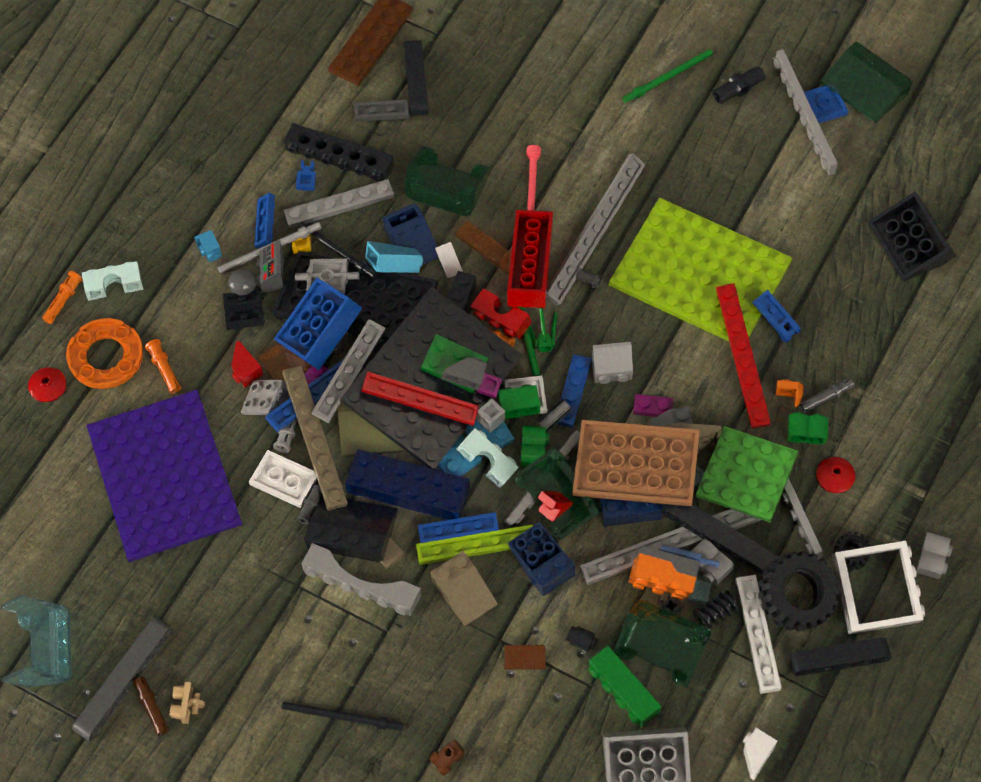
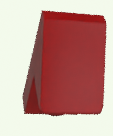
(553, 504)

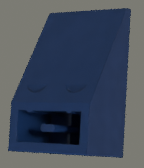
(409, 229)
(542, 559)

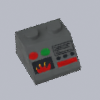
(271, 268)

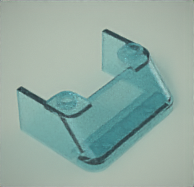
(48, 639)

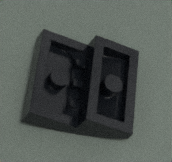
(243, 310)

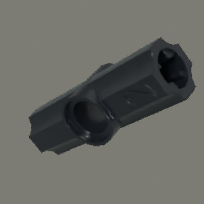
(739, 85)

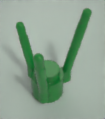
(544, 341)

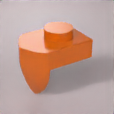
(790, 389)

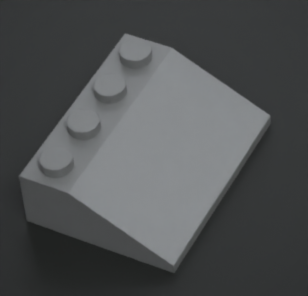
(647, 756)

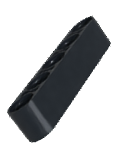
(416, 78)
(840, 656)

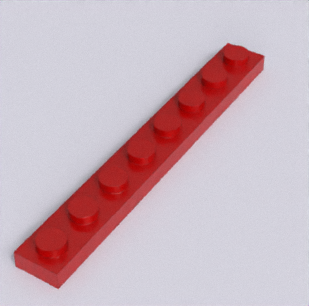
(743, 356)

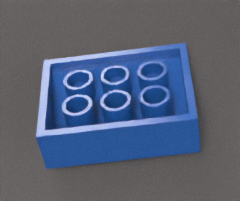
(318, 323)

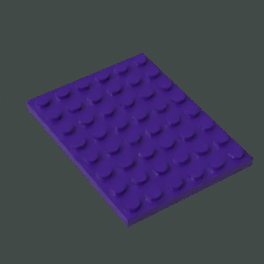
(163, 475)

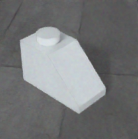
(757, 750)

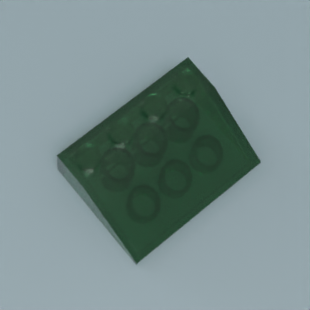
(867, 82)

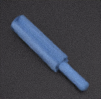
(690, 555)

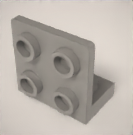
(265, 397)

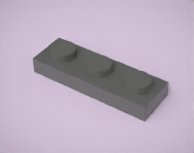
(381, 110)

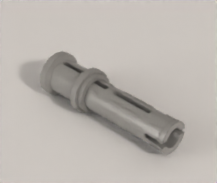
(285, 437)

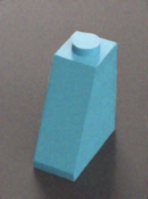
(393, 258)

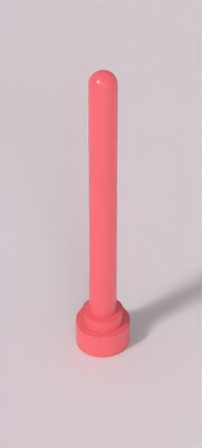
(533, 154)

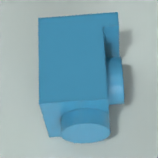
(208, 246)

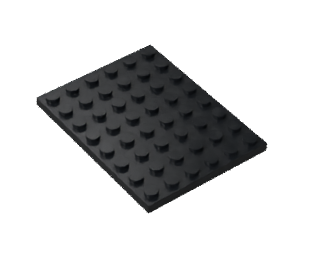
(417, 431)

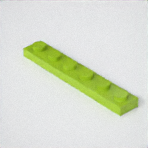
(471, 544)

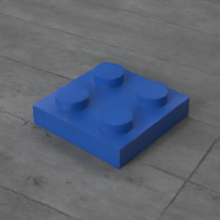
(825, 104)

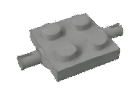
(330, 271)

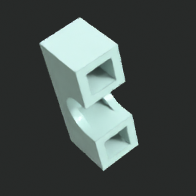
(97, 280)
(478, 444)

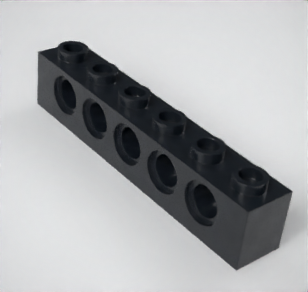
(333, 145)

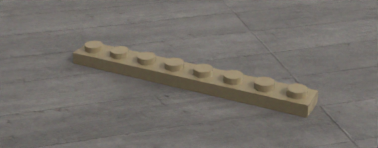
(314, 438)

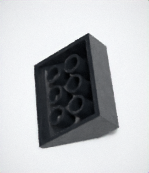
(912, 237)
(354, 530)

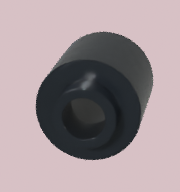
(582, 638)

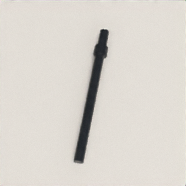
(360, 266)
(381, 722)

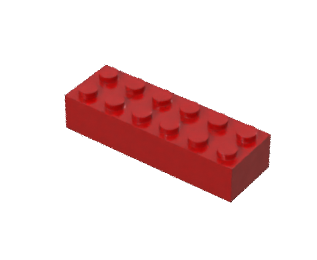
(530, 259)

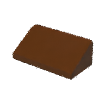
(524, 657)

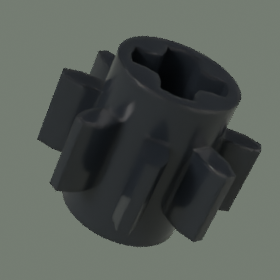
(673, 603)

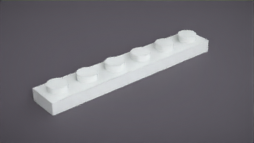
(758, 634)

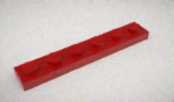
(420, 398)

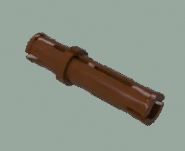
(148, 701)

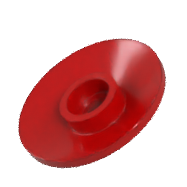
(47, 391)
(835, 482)

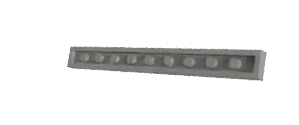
(594, 229)
(680, 538)

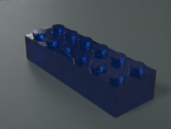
(407, 485)

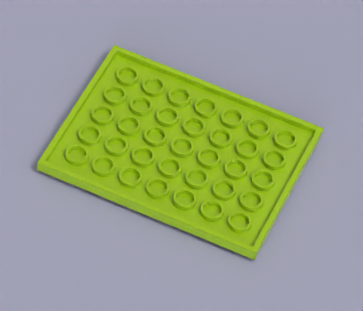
(685, 257)

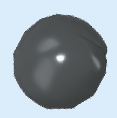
(242, 282)

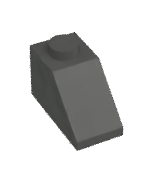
(466, 373)
(672, 416)

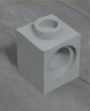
(491, 415)

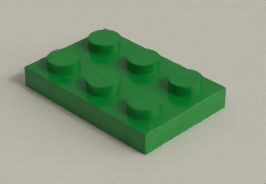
(444, 354)

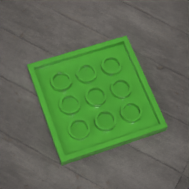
(747, 474)

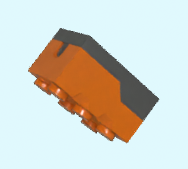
(663, 572)

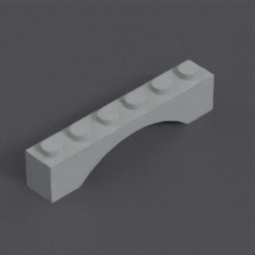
(397, 595)

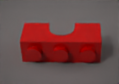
(512, 323)

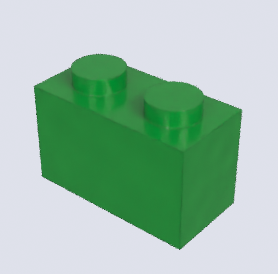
(519, 401)

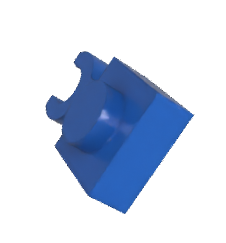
(306, 178)

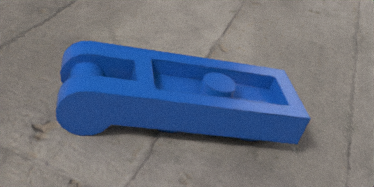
(776, 316)

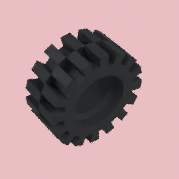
(857, 541)

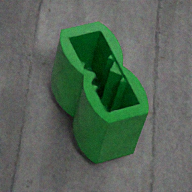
(807, 428)
(533, 444)

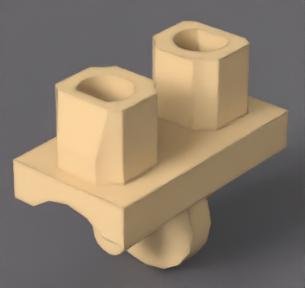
(185, 694)

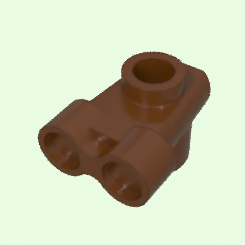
(444, 759)

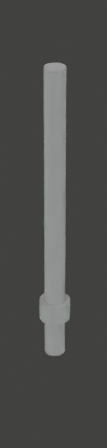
(301, 233)

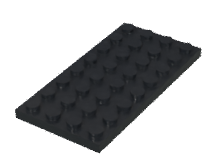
(383, 299)

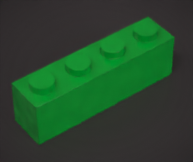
(624, 686)

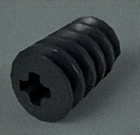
(715, 609)

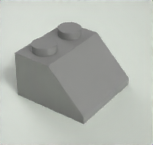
(612, 362)

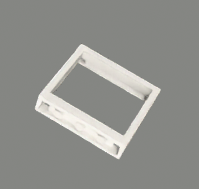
(846, 592)

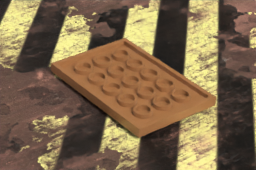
(636, 462)

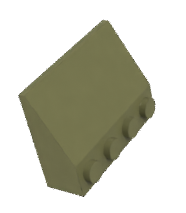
(359, 434)

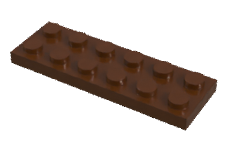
(370, 40)

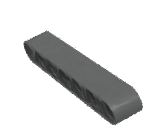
(121, 679)

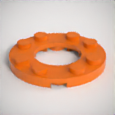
(104, 329)

